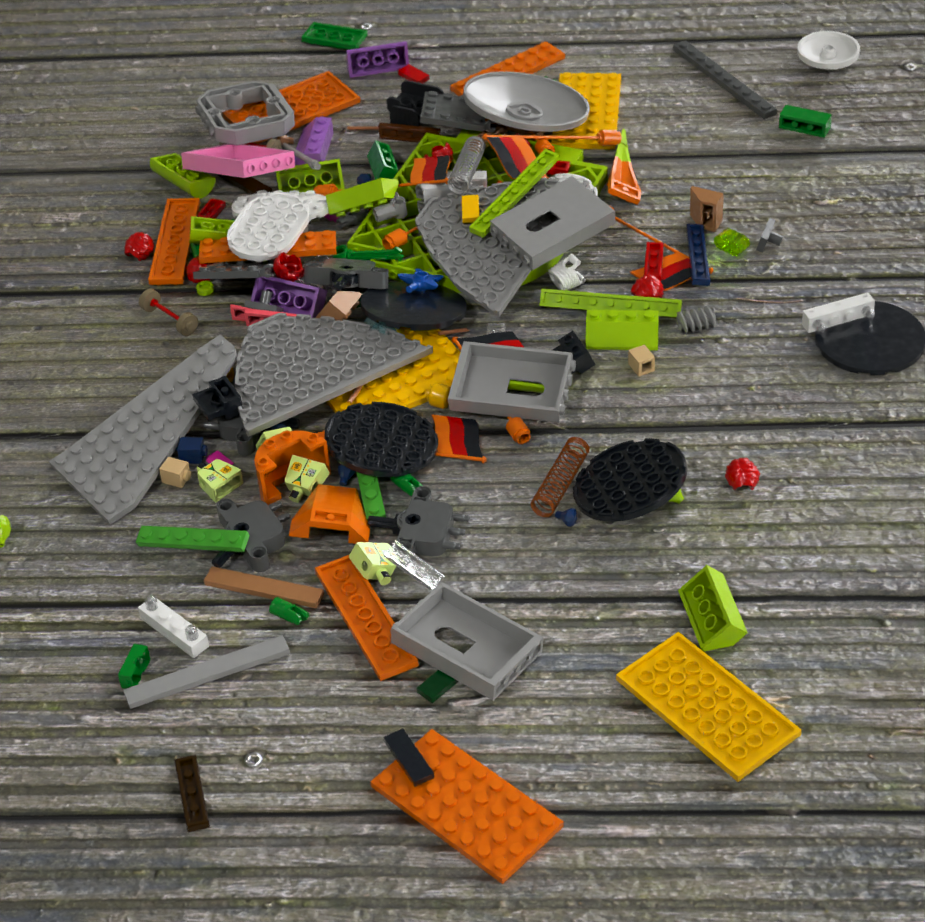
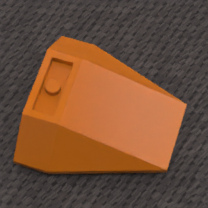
(332, 509)

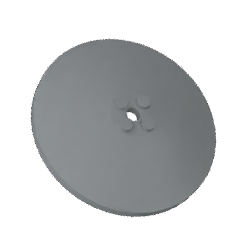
(526, 101)

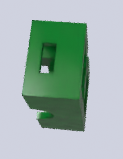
(134, 666)

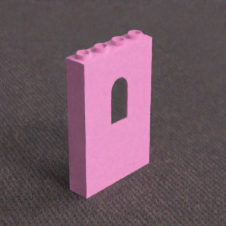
(238, 160)

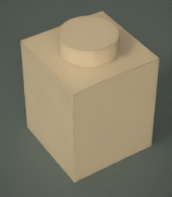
(641, 360)
(175, 472)

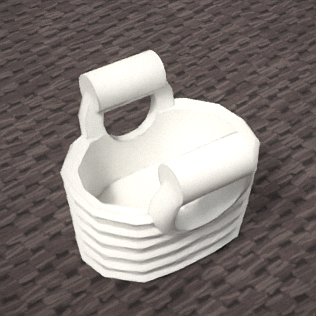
(565, 277)

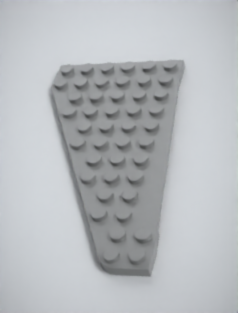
(124, 453)

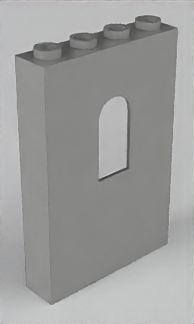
(579, 215)
(485, 374)
(500, 646)

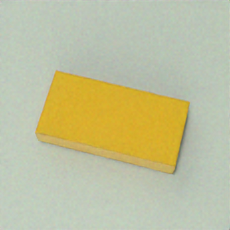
(470, 208)

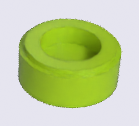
(204, 288)

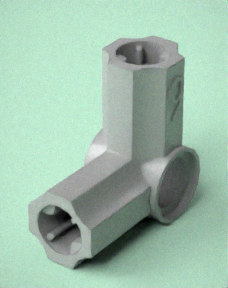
(394, 208)

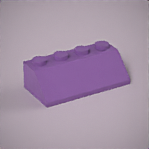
(377, 59)
(315, 139)
(291, 296)

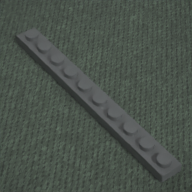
(725, 79)

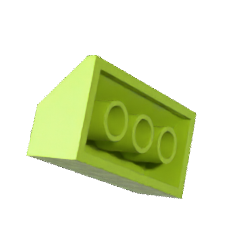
(305, 178)
(361, 196)
(621, 329)
(712, 610)

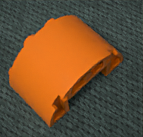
(275, 456)

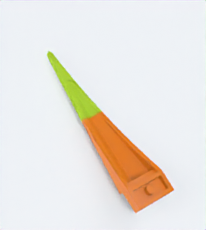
(622, 179)

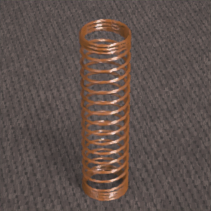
(570, 452)

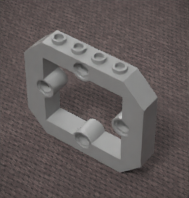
(279, 119)

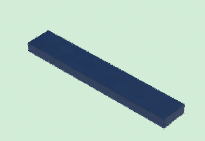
(697, 254)

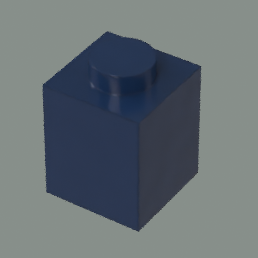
(192, 449)

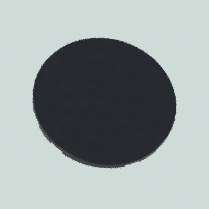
(413, 310)
(876, 345)
(381, 439)
(630, 480)

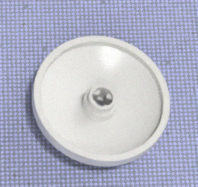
(828, 50)

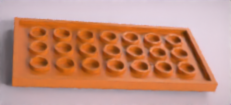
(308, 99)
(470, 808)

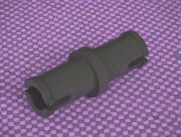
(352, 219)

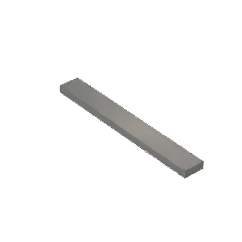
(206, 672)

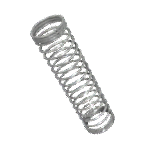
(460, 160)

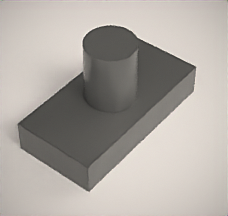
(769, 236)
(264, 303)

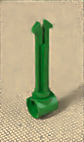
(345, 253)

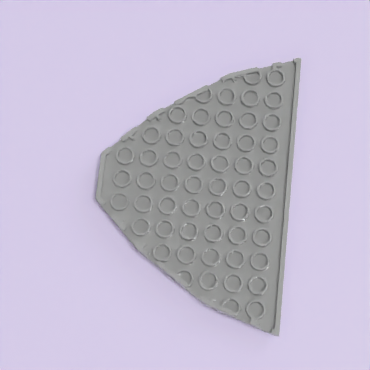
(476, 264)
(305, 361)

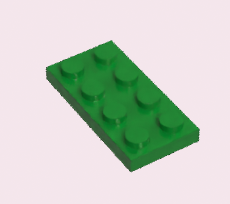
(334, 36)

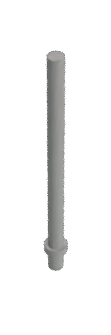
(313, 163)

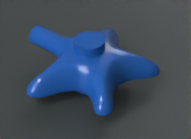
(420, 281)

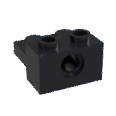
(572, 344)
(218, 399)

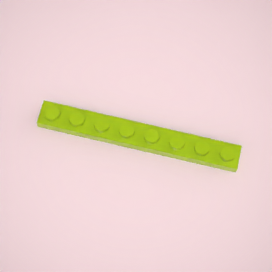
(514, 191)
(600, 301)

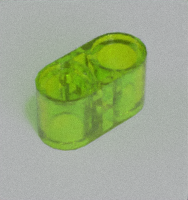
(731, 242)

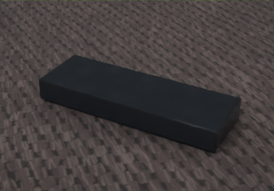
(409, 757)

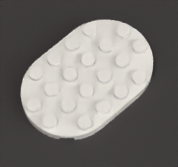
(316, 202)
(268, 226)

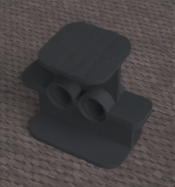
(408, 106)

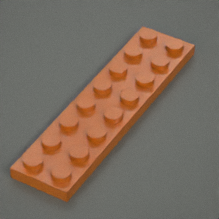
(525, 62)
(173, 242)
(308, 244)
(364, 617)

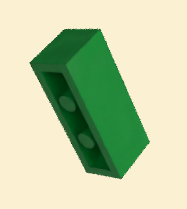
(805, 121)
(382, 161)

